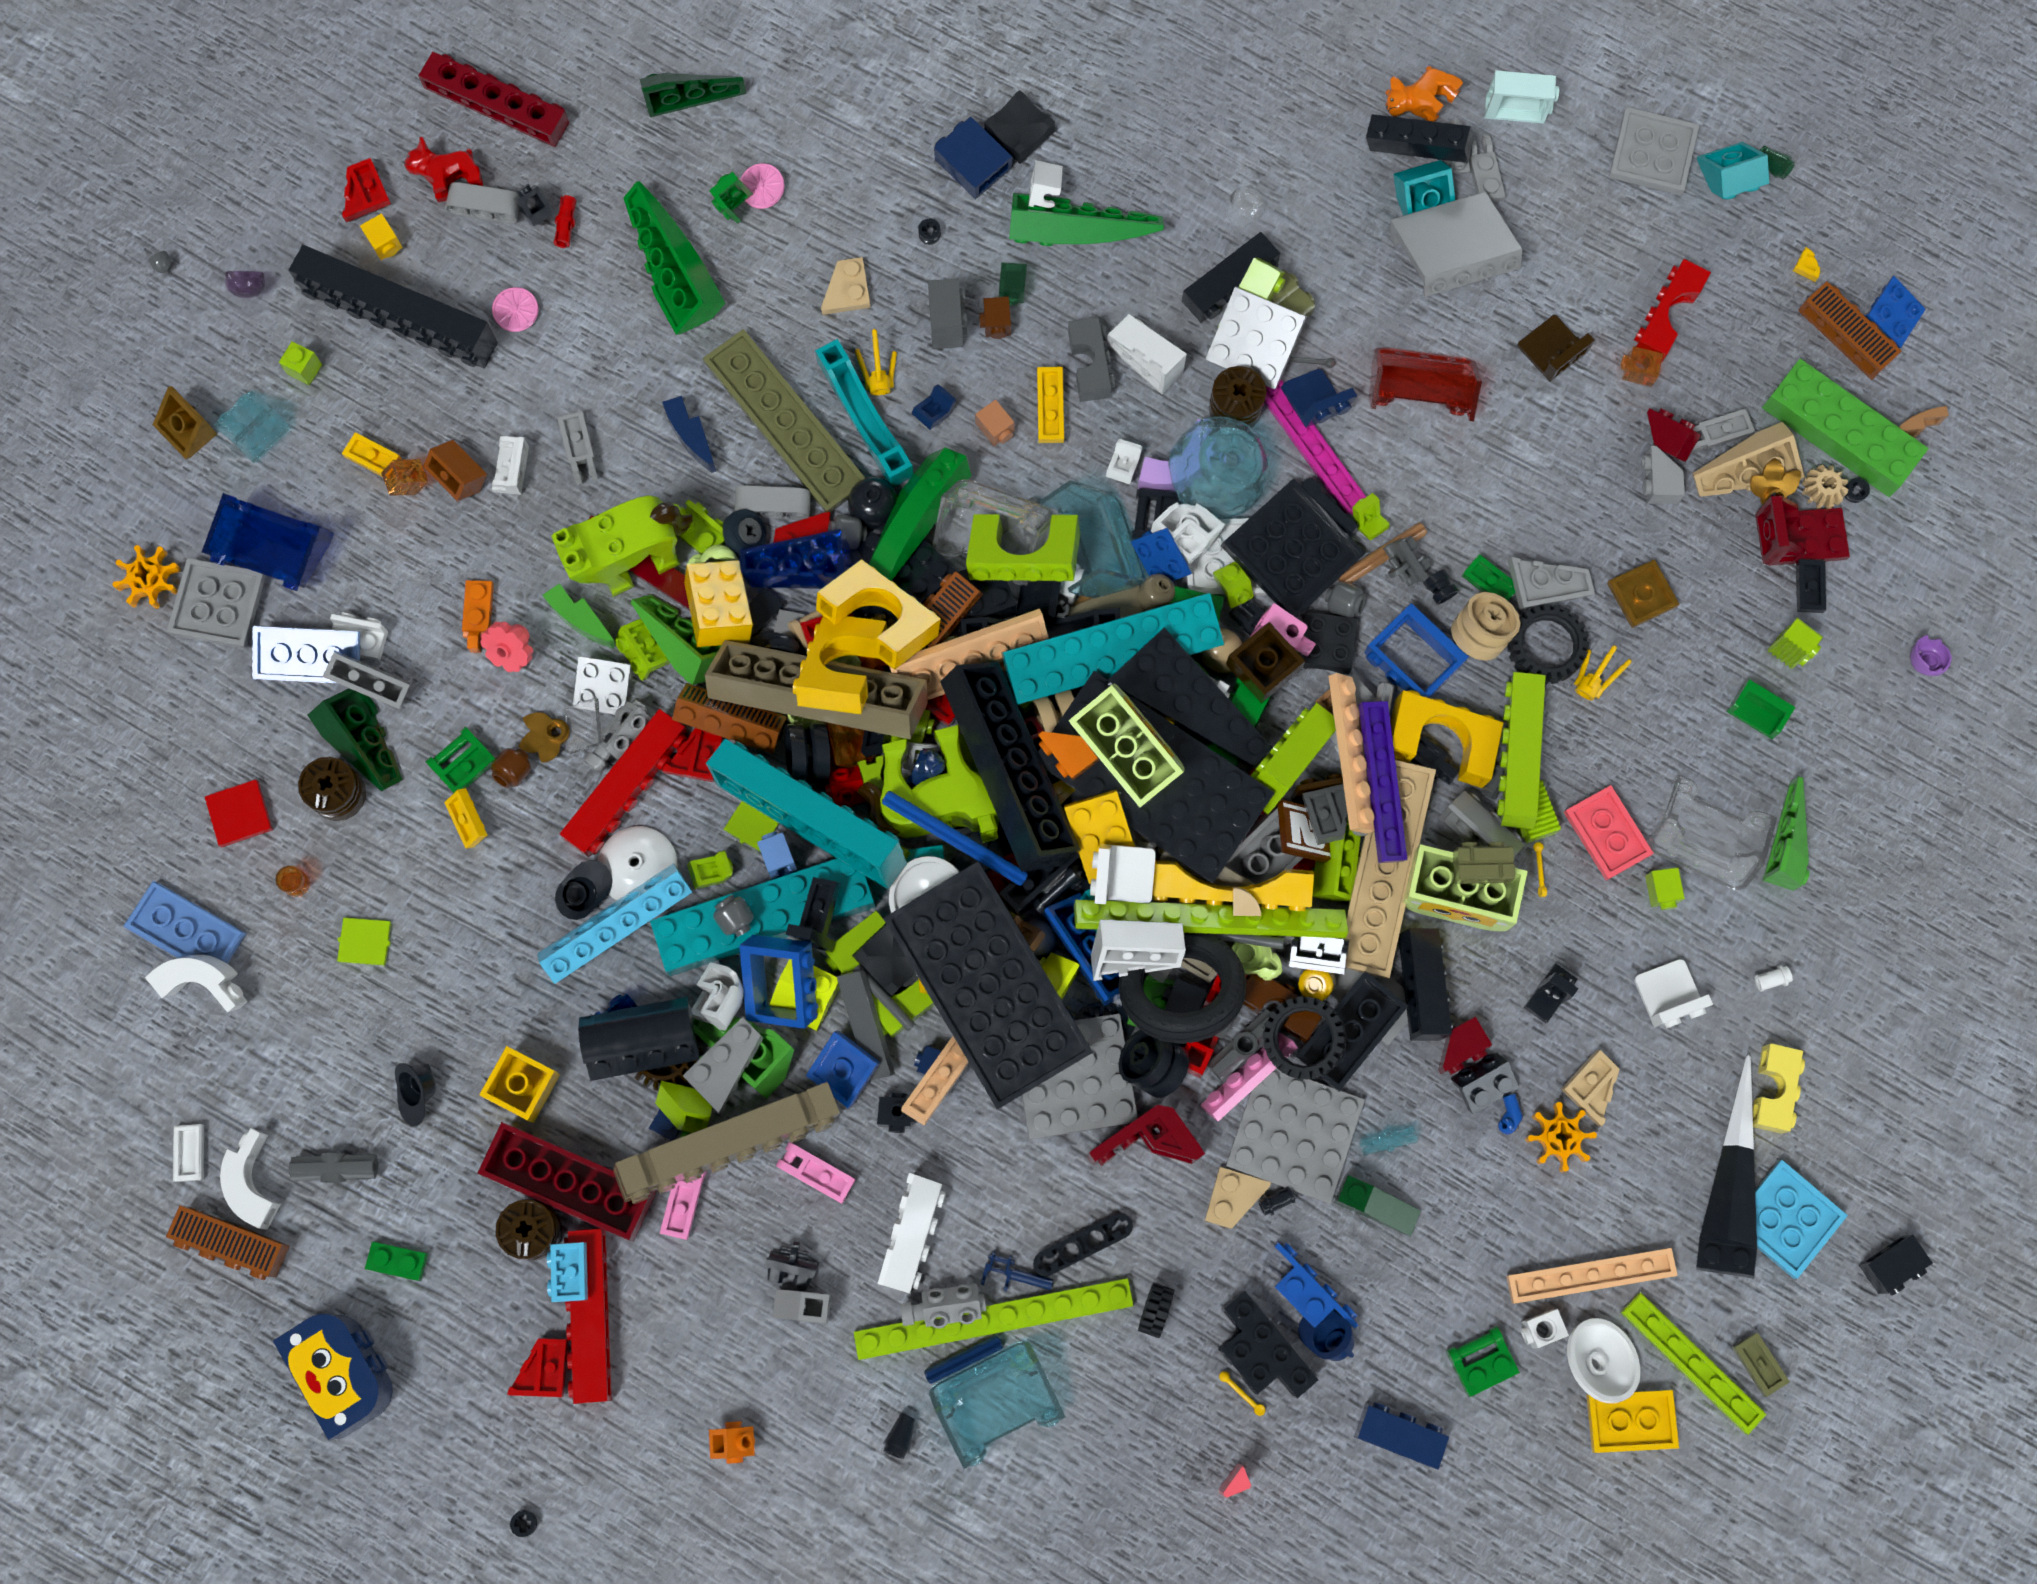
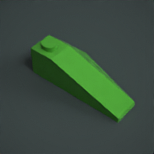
(675, 638)
(1789, 850)
(769, 1063)

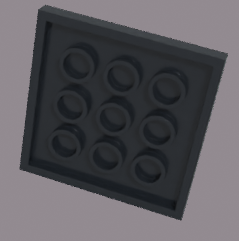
(1292, 549)
(917, 577)

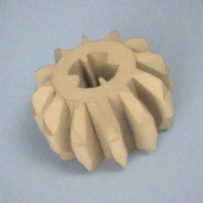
(1824, 477)

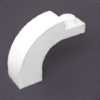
(202, 969)
(238, 1182)

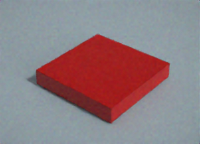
(238, 813)

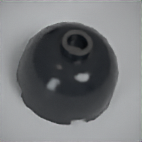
(872, 501)

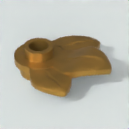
(1774, 480)
(540, 736)

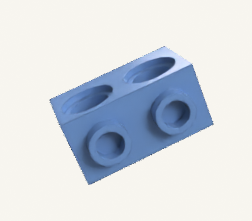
(777, 855)

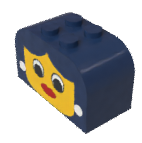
(337, 1372)

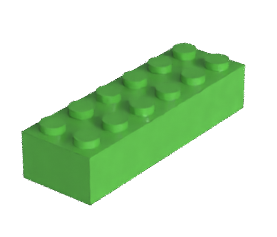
(1845, 428)

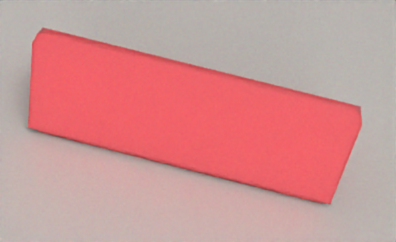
(1235, 1482)

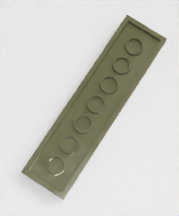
(784, 420)

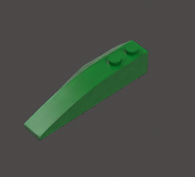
(1075, 223)
(678, 273)
(917, 509)

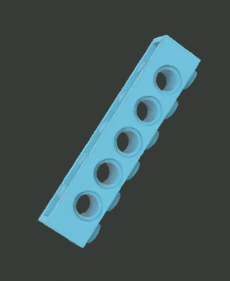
(614, 923)

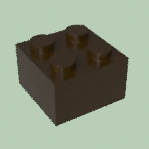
(1265, 662)

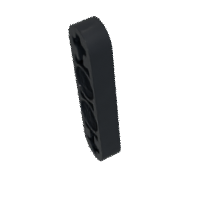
(1082, 1244)

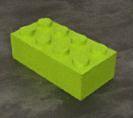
(1295, 753)

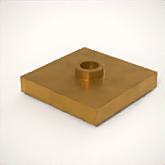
(1643, 593)

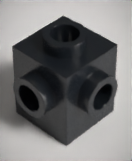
(886, 1109)

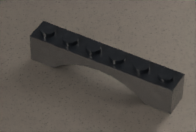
(1054, 627)

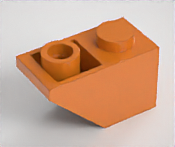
(1070, 751)

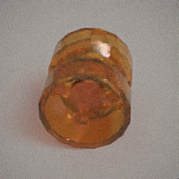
(288, 877)

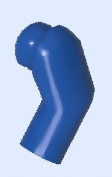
(1512, 1117)

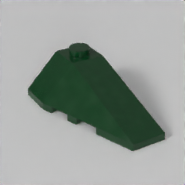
(677, 92)
(352, 729)

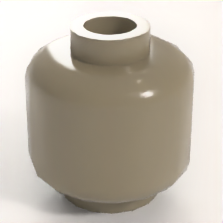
(1156, 591)

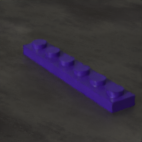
(1383, 782)

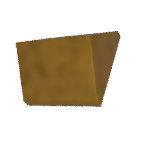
(182, 424)

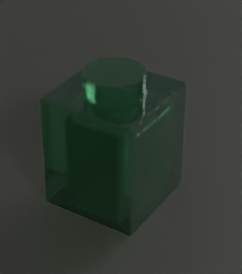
(1013, 282)

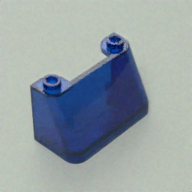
(266, 542)

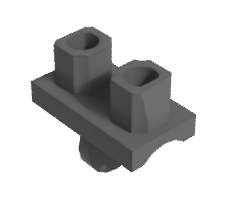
(1405, 563)

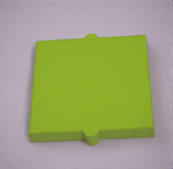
(749, 825)
(364, 941)

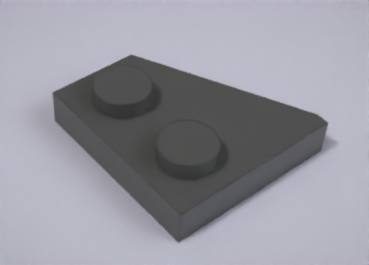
(1327, 813)

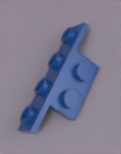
(1306, 1294)

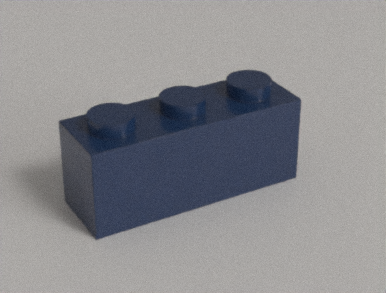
(1402, 1435)

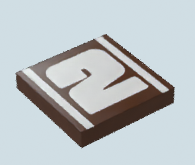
(1297, 834)

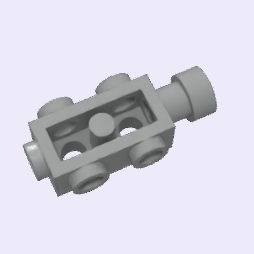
(621, 734)
(945, 1303)

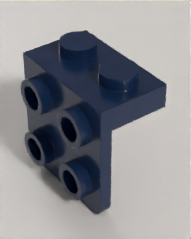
(1316, 398)

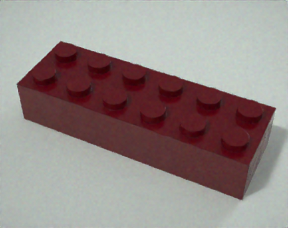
(562, 1181)

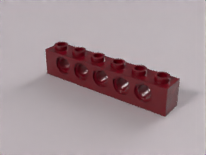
(546, 129)

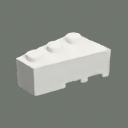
(1147, 353)
(1135, 946)

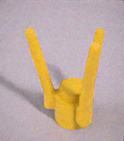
(878, 382)
(1589, 685)

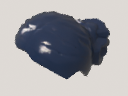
(927, 766)

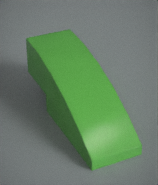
(578, 616)

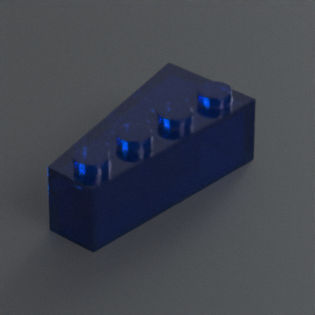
(797, 562)

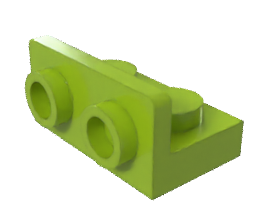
(704, 530)
(640, 648)

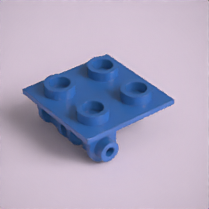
(1896, 311)
(1161, 554)

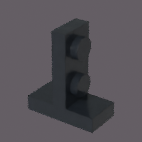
(817, 915)
(1552, 992)

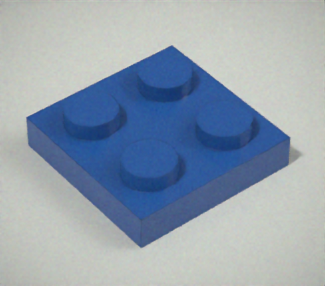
(844, 1068)

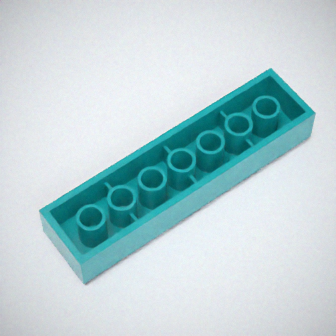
(1103, 648)
(807, 812)
(695, 939)

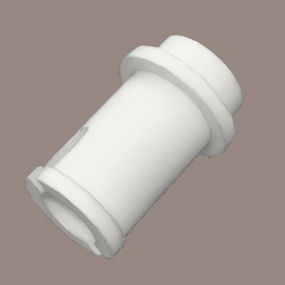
(1773, 978)

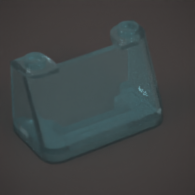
(994, 1401)

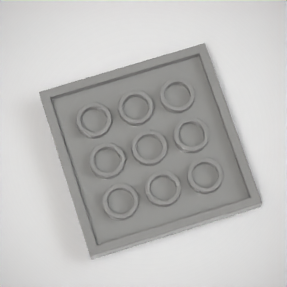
(1088, 1092)
(1296, 1135)

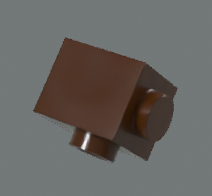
(996, 317)

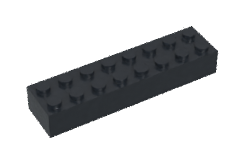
(393, 307)
(1010, 766)

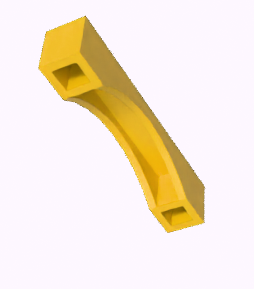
(1287, 888)

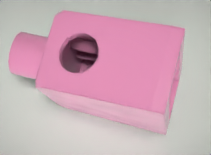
(1288, 626)

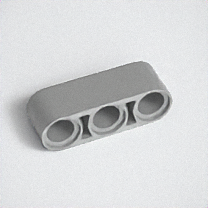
(482, 203)
(774, 502)

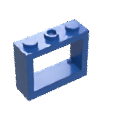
(1431, 635)
(754, 981)

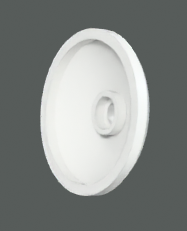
(638, 842)
(918, 878)
(1603, 1360)

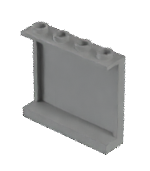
(1457, 243)

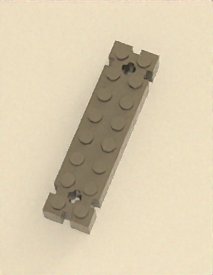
(725, 1142)

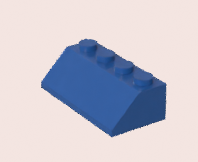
(1079, 945)

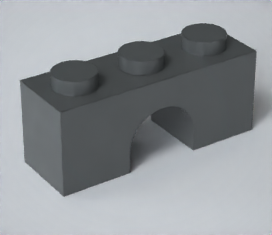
(1087, 338)

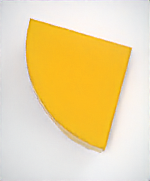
(1807, 265)

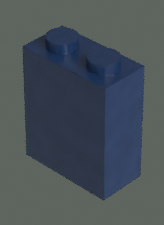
(972, 157)

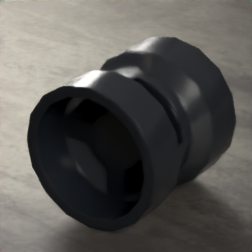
(1440, 587)

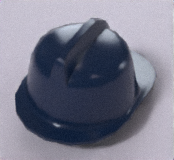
(1330, 1338)

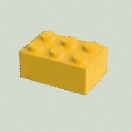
(718, 603)

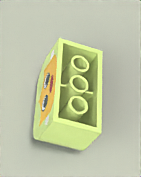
(1127, 744)
(1482, 906)

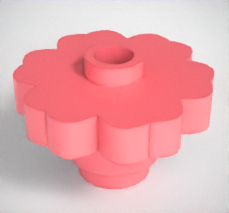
(507, 645)

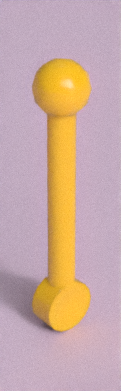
(1542, 890)
(1258, 1408)

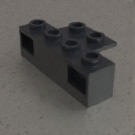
(1261, 1350)

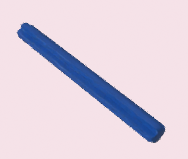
(954, 837)

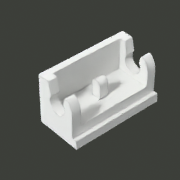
(1045, 180)
(511, 465)

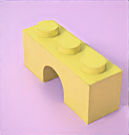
(1784, 1067)

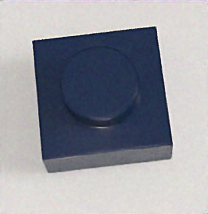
(664, 1126)

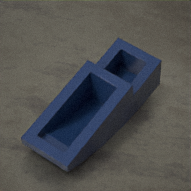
(689, 432)

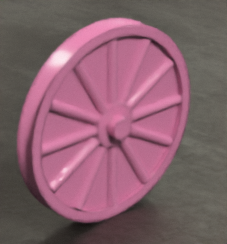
(765, 184)
(515, 309)

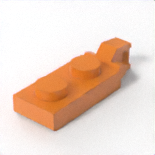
(477, 612)

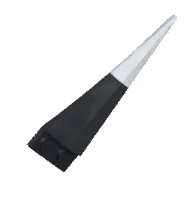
(1729, 1224)

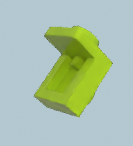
(1368, 517)
(1234, 584)
(710, 870)

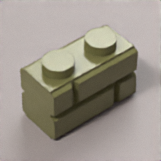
(1483, 864)

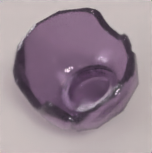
(244, 283)

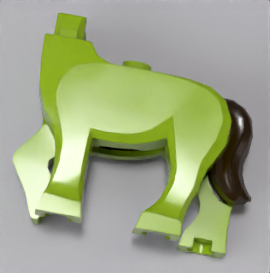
(620, 539)
(951, 797)

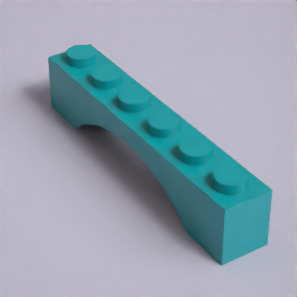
(853, 397)

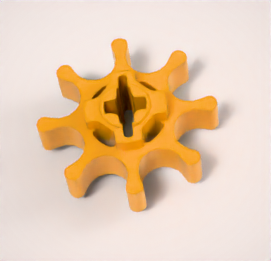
(155, 579)
(1556, 1147)

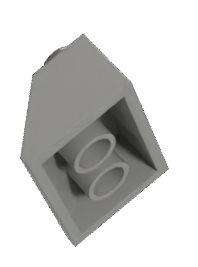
(1476, 824)
(1260, 851)

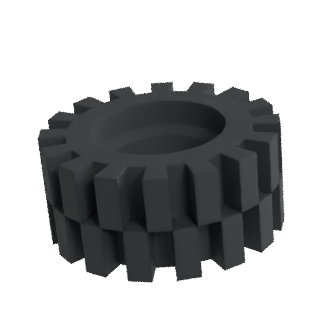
(1156, 1310)

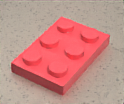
(1608, 832)

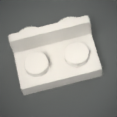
(372, 633)

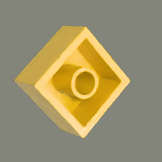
(519, 1084)

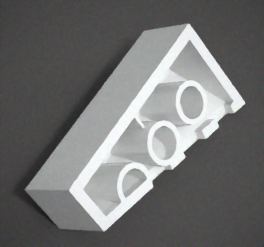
(911, 1234)

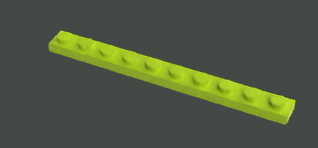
(1217, 918)
(997, 1319)

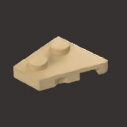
(847, 288)
(1593, 1086)
(1233, 1197)

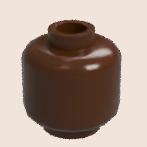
(510, 767)

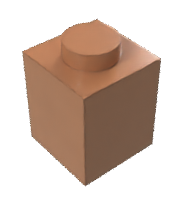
(995, 423)

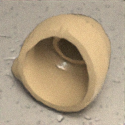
(1216, 658)

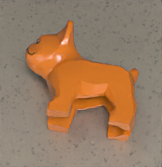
(1420, 96)

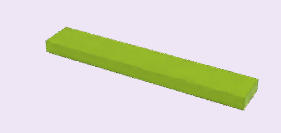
(1693, 1363)

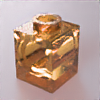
(1649, 359)
(404, 477)

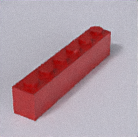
(624, 783)
(590, 1325)

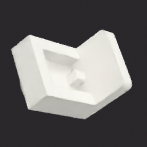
(1124, 461)

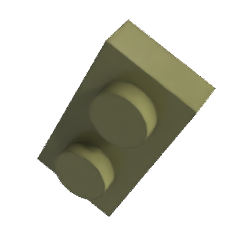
(1760, 1364)

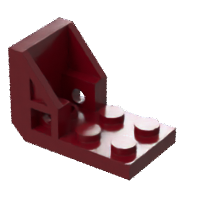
(1795, 534)
(1173, 1141)

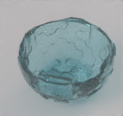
(1205, 477)

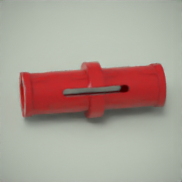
(565, 221)

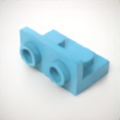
(568, 1272)

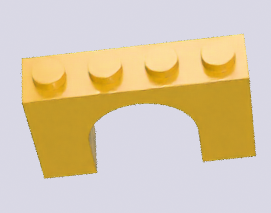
(867, 587)
(834, 690)
(1477, 733)

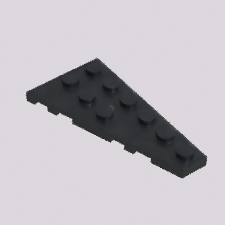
(1179, 690)

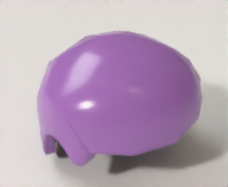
(1930, 656)

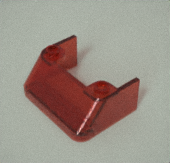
(1425, 379)

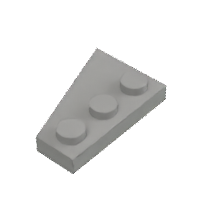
(1548, 584)
(722, 1065)

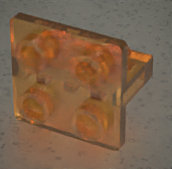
(845, 746)

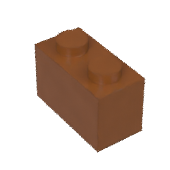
(455, 470)

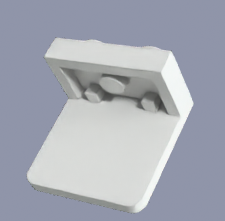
(1123, 874)
(1670, 994)

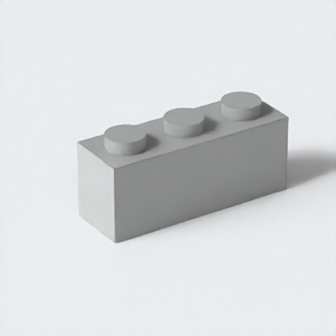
(366, 679)

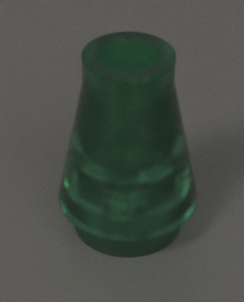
(1779, 164)

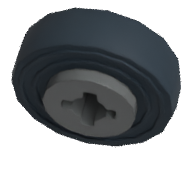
(740, 523)

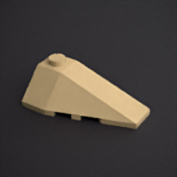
(1748, 458)

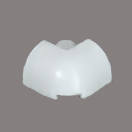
(1191, 528)
(720, 996)

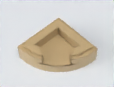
(1244, 903)

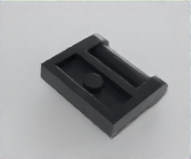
(1163, 500)
(1072, 879)

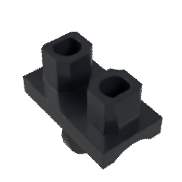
(791, 1261)

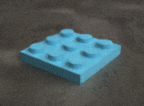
(1793, 1219)

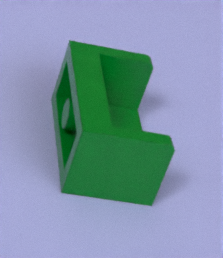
(1760, 709)

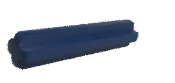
(963, 1359)

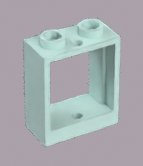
(1521, 97)

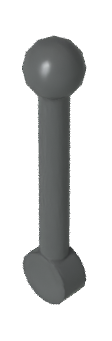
(1330, 362)

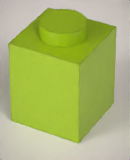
(300, 363)
(1665, 888)

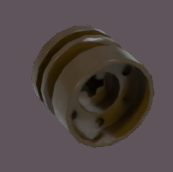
(1242, 408)
(340, 800)
(545, 1229)

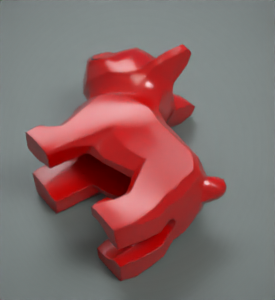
(443, 168)

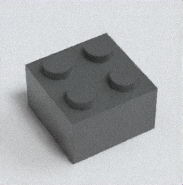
(947, 313)

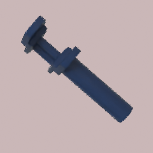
(1016, 1275)

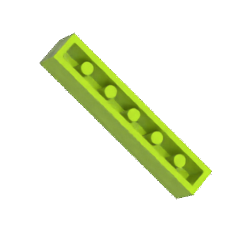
(1523, 750)

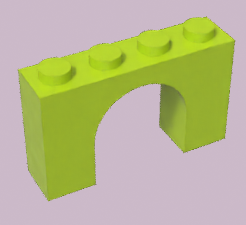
(1052, 562)
(911, 1000)

